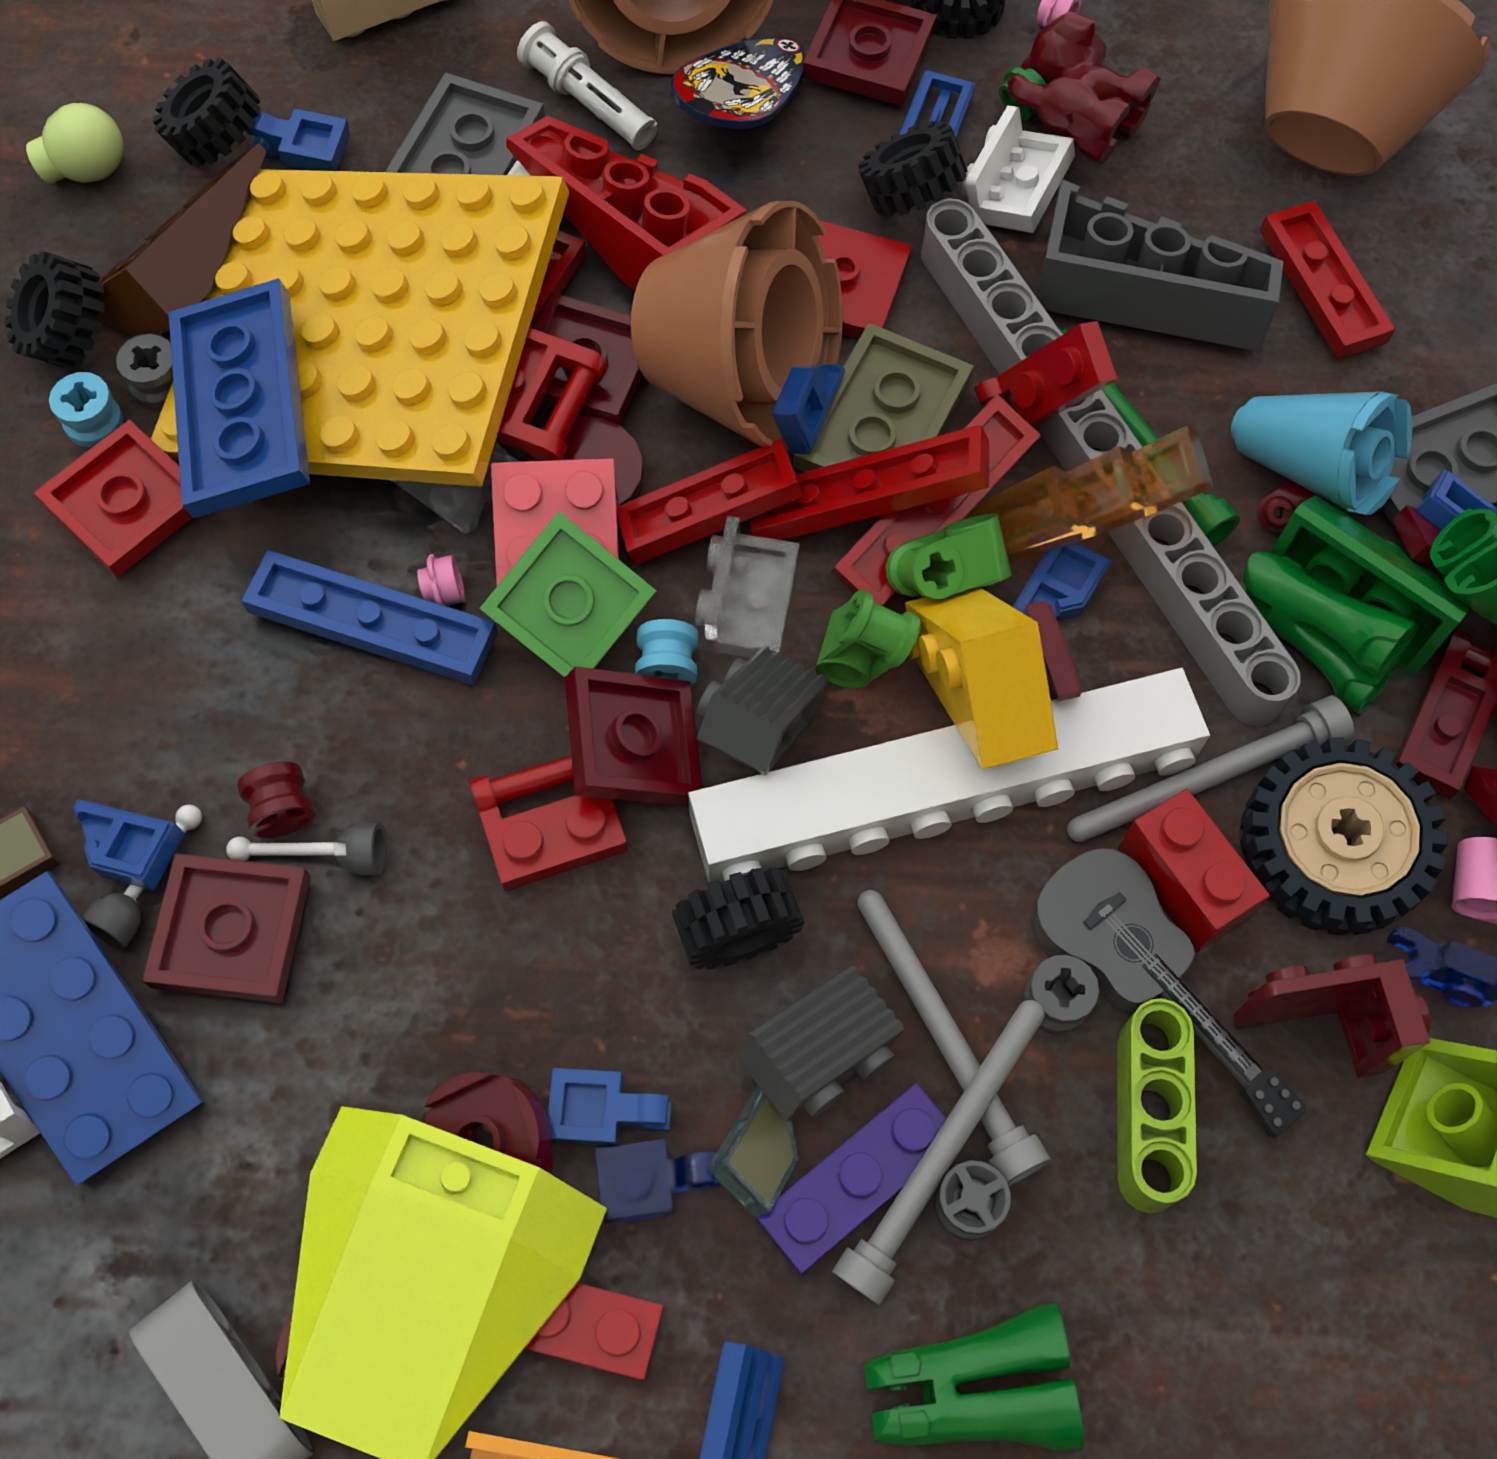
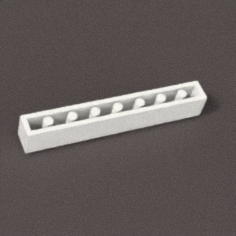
(935, 780)

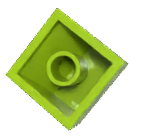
(1444, 1124)

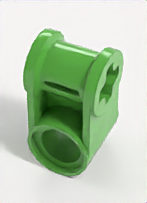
(956, 559)
(865, 641)

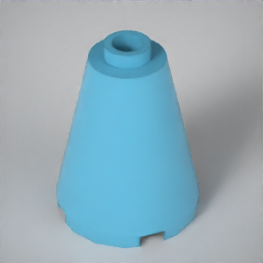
(1329, 443)

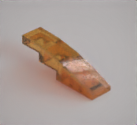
(1098, 495)

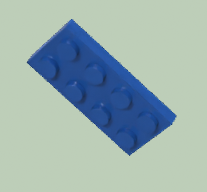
(237, 399)
(78, 1037)

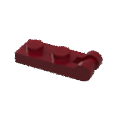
(1451, 715)

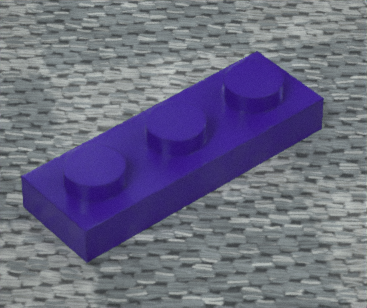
(852, 1181)

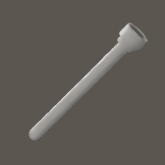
(1319, 722)
(1012, 1148)
(871, 1262)

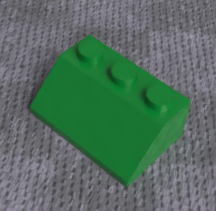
(1372, 570)

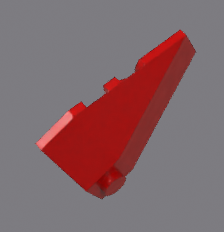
(620, 203)

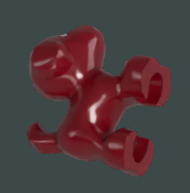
(1082, 94)

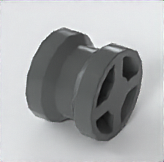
(135, 363)
(1061, 1010)
(983, 1192)

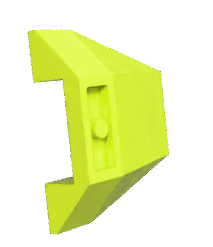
(421, 1280)

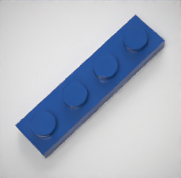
(370, 617)

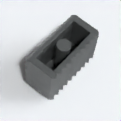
(759, 709)
(821, 1044)

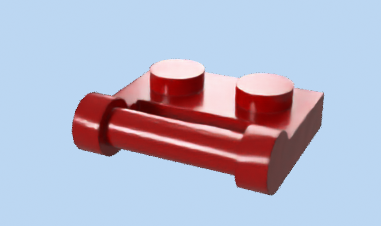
(535, 371)
(546, 837)

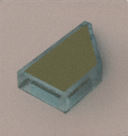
(756, 1155)

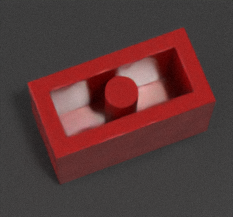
(1193, 870)

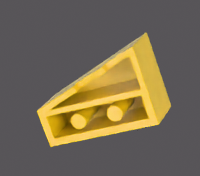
(987, 674)

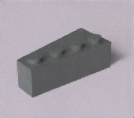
(1155, 275)

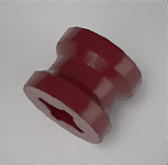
(275, 799)

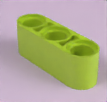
(1171, 1076)

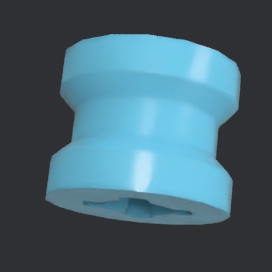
(100, 411)
(667, 650)

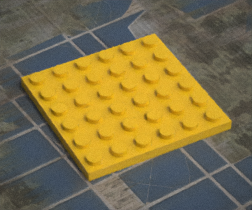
(400, 309)

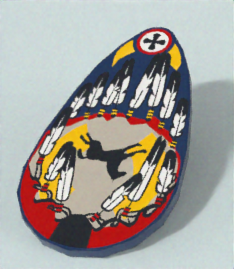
(740, 82)

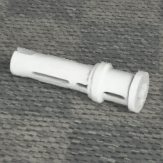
(570, 73)

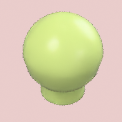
(77, 145)

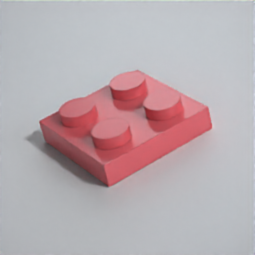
(534, 491)

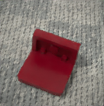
(1373, 1001)

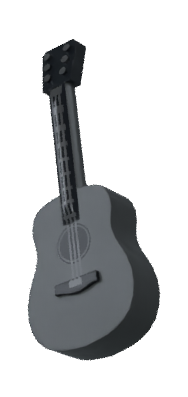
(1111, 919)

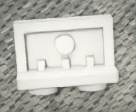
(1016, 173)

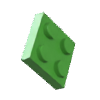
(568, 598)

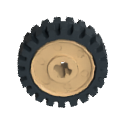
(1368, 800)

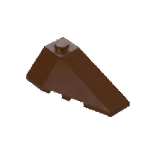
(180, 255)

